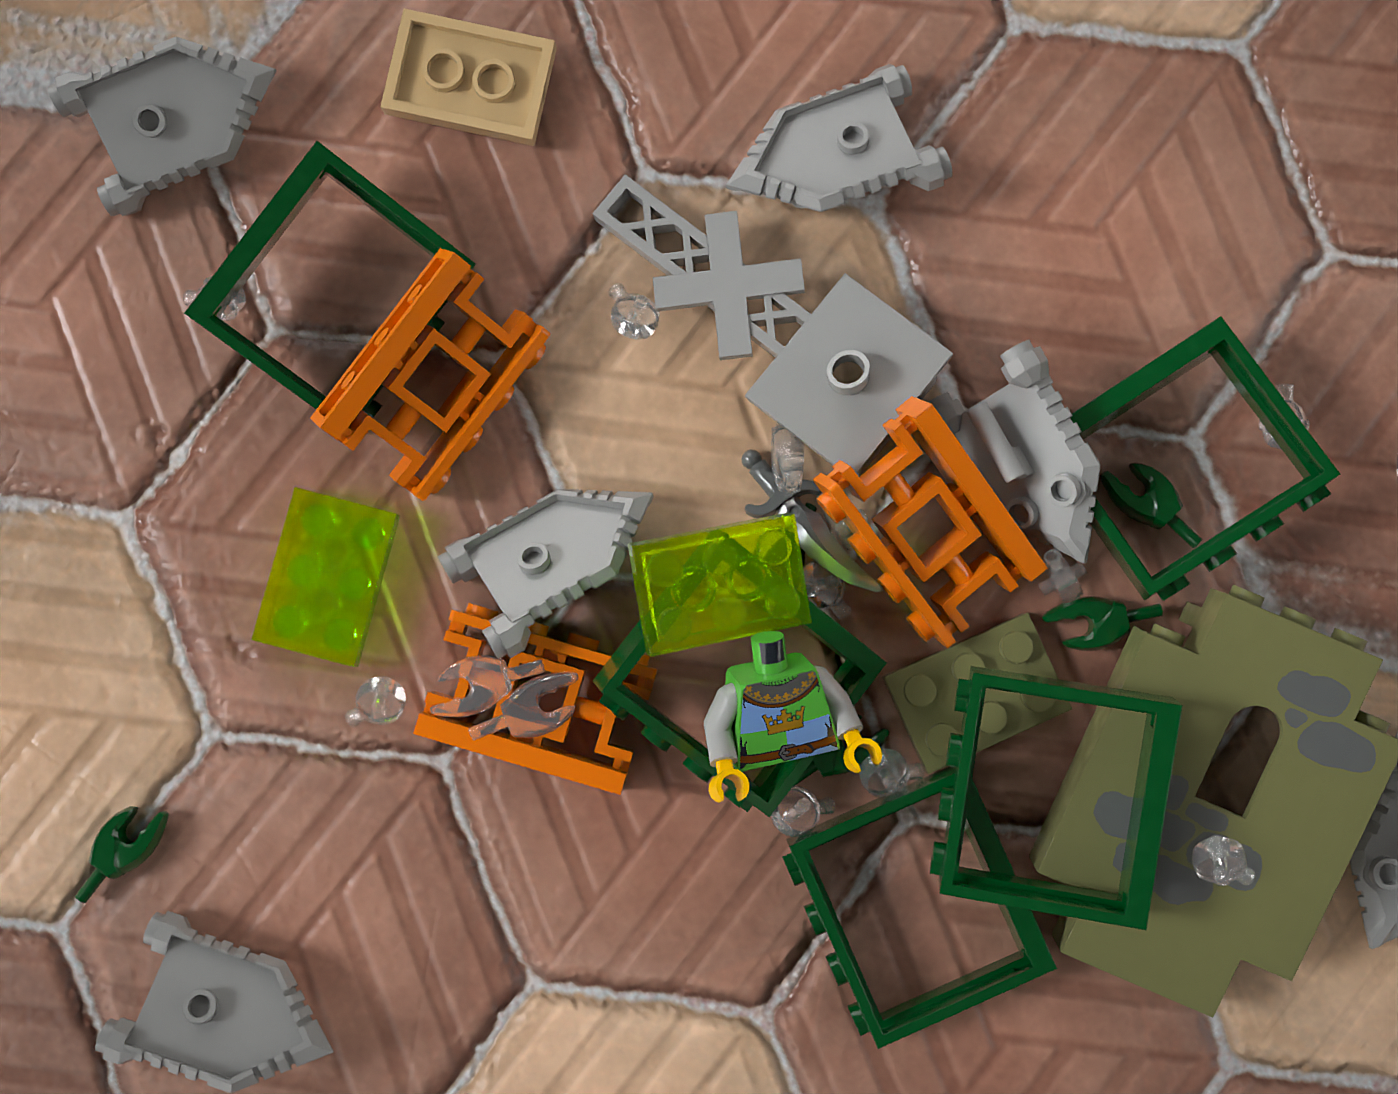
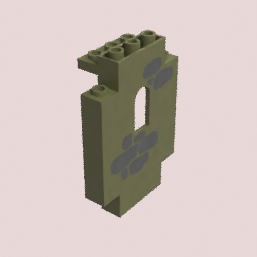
(1294, 829)

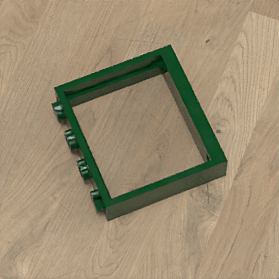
(268, 229)
(1271, 409)
(1154, 772)
(773, 781)
(955, 996)

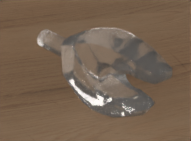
(786, 460)
(488, 683)
(523, 712)

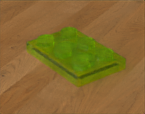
(326, 577)
(719, 583)

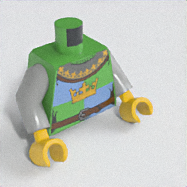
(777, 714)

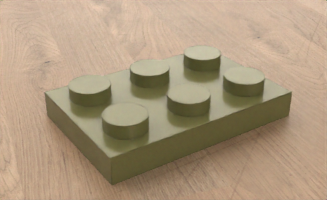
(928, 687)

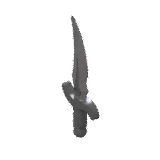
(811, 528)

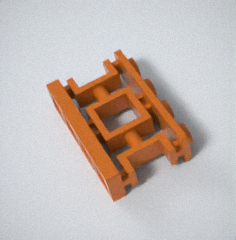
(401, 347)
(961, 498)
(531, 751)

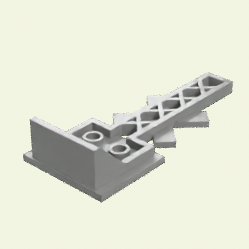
(799, 384)

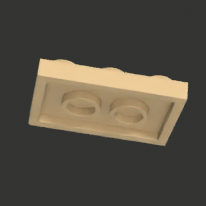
(468, 77)

